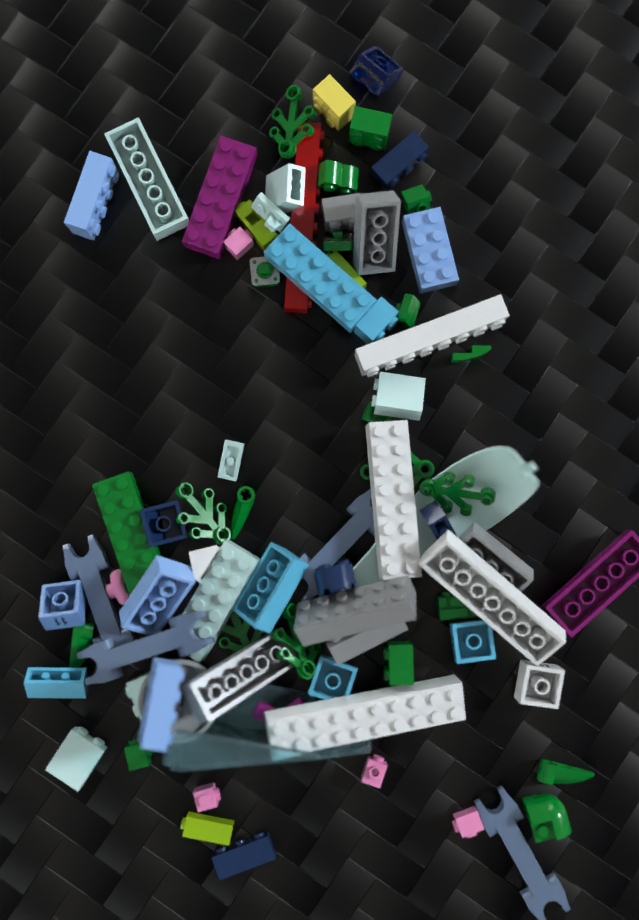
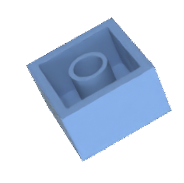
(62, 605)

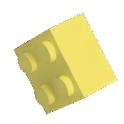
(333, 102)

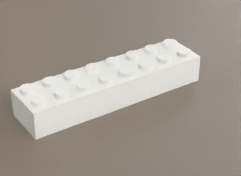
(431, 335)
(393, 499)
(493, 598)

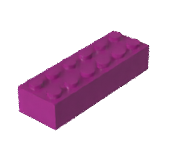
(219, 197)
(596, 584)

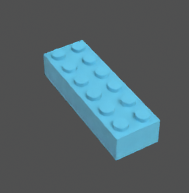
(319, 277)

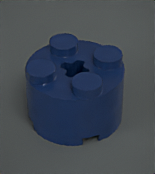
(334, 578)

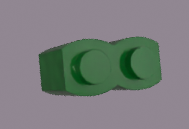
(338, 177)

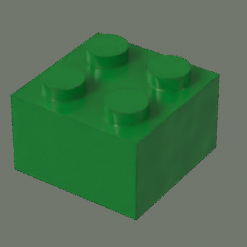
(369, 128)
(399, 663)

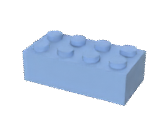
(92, 195)
(430, 250)
(156, 596)
(160, 704)

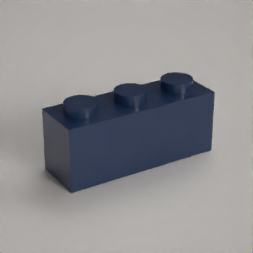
(400, 160)
(243, 854)

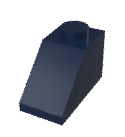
(436, 519)

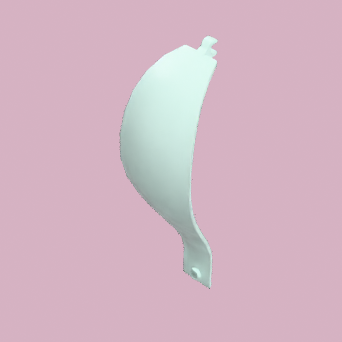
(492, 468)

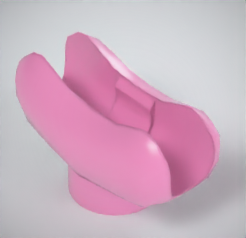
(117, 587)

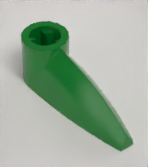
(241, 511)
(81, 640)
(559, 773)

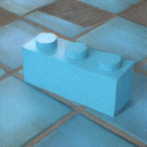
(56, 682)

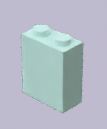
(286, 187)
(398, 396)
(76, 757)

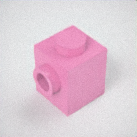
(238, 242)
(374, 770)
(206, 796)
(467, 822)

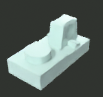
(268, 210)
(230, 460)

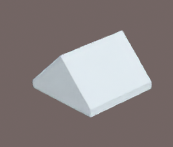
(201, 561)

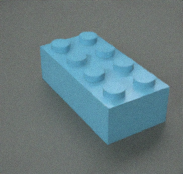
(270, 587)

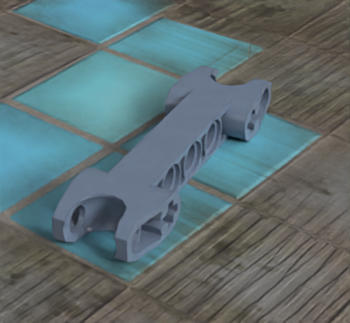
(360, 522)
(90, 573)
(111, 658)
(540, 888)

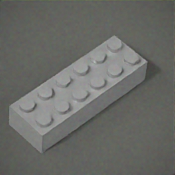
(355, 611)
(235, 678)

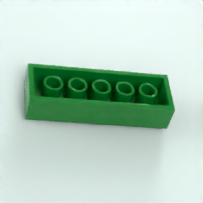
(120, 509)

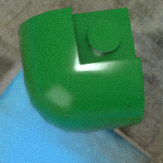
(546, 817)

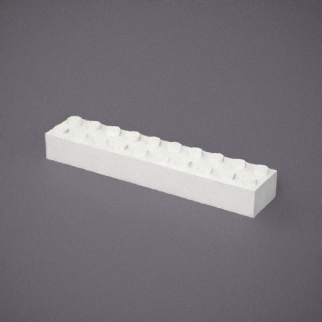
(366, 715)

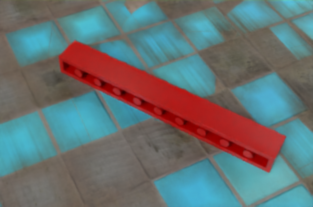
(302, 218)

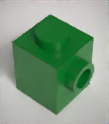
(416, 199)
(136, 756)

